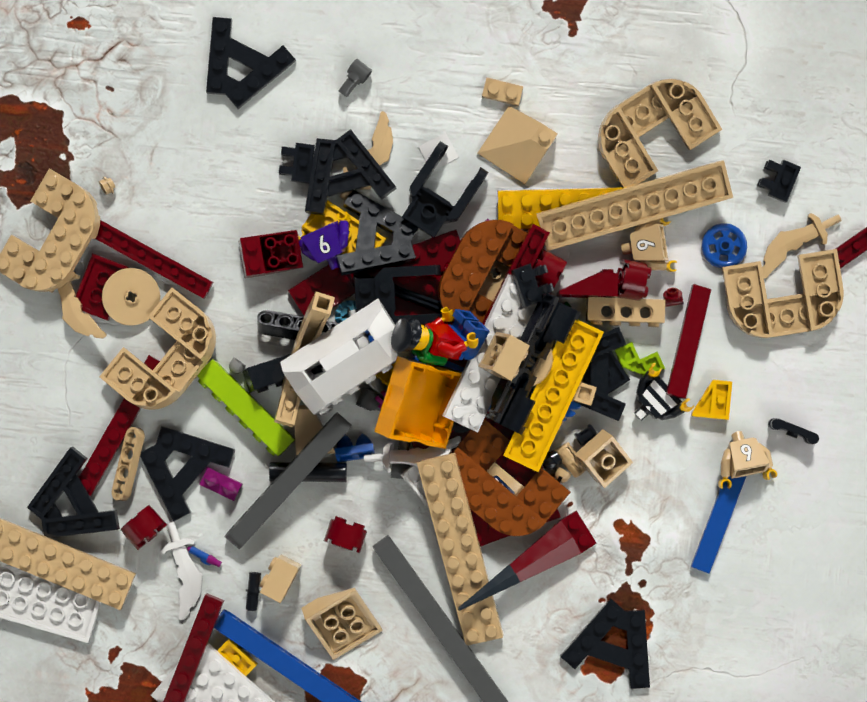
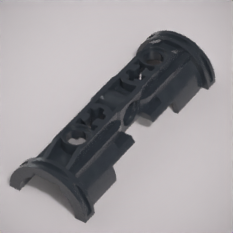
(547, 323)

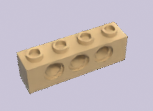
(655, 307)

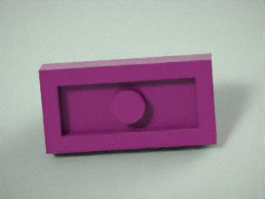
(221, 484)

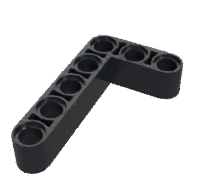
(277, 319)

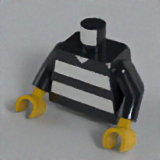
(655, 401)

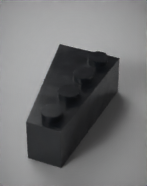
(267, 374)

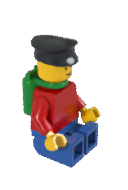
(440, 341)

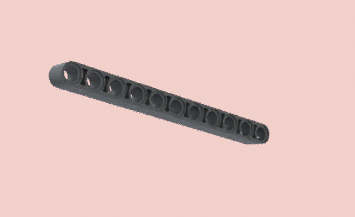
(438, 621)

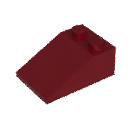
(598, 285)

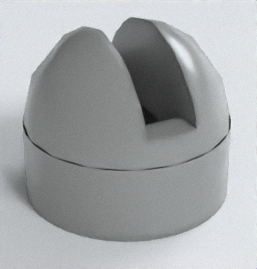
(236, 366)

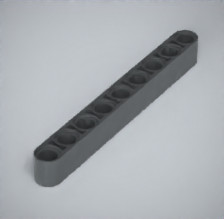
(288, 480)

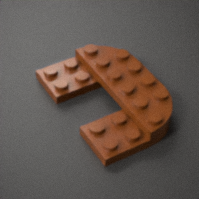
(472, 263)
(493, 501)

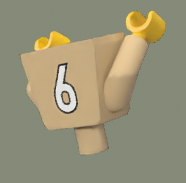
(649, 245)
(745, 458)

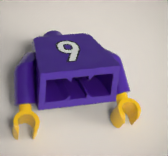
(326, 241)

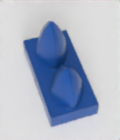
(347, 452)

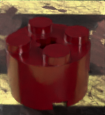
(554, 265)
(633, 280)
(143, 527)
(345, 534)

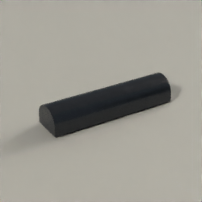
(321, 473)

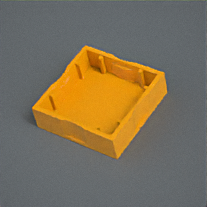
(417, 402)

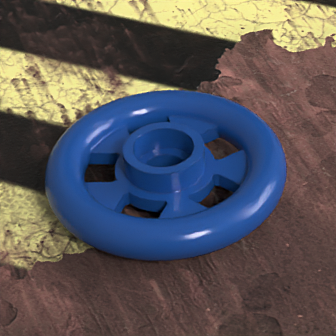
(725, 229)

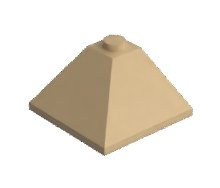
(517, 144)
(341, 621)

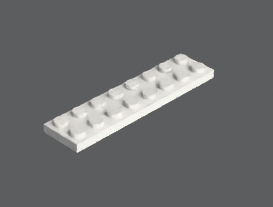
(476, 386)

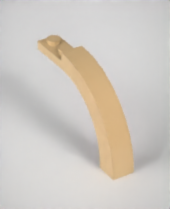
(310, 329)

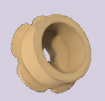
(107, 185)

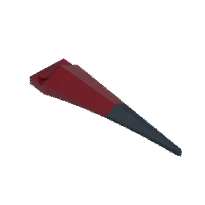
(560, 543)

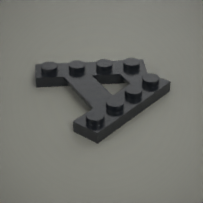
(264, 68)
(324, 185)
(366, 256)
(599, 375)
(65, 479)
(172, 488)
(590, 643)

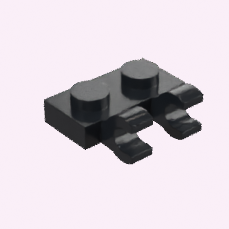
(302, 164)
(784, 179)
(527, 286)

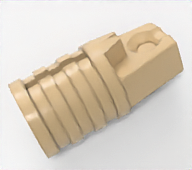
(570, 460)

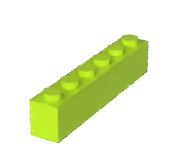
(246, 407)

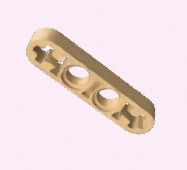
(131, 464)

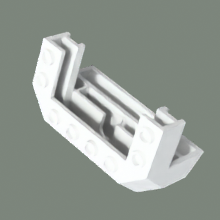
(342, 360)

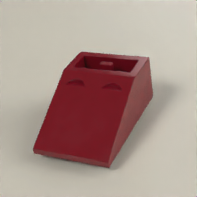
(270, 253)

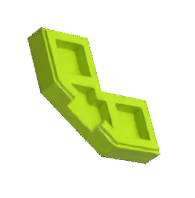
(630, 360)

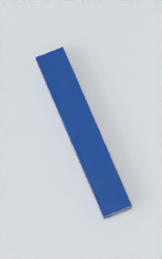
(717, 525)

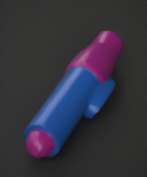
(204, 557)

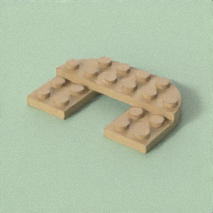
(642, 112)
(66, 242)
(787, 314)
(179, 366)

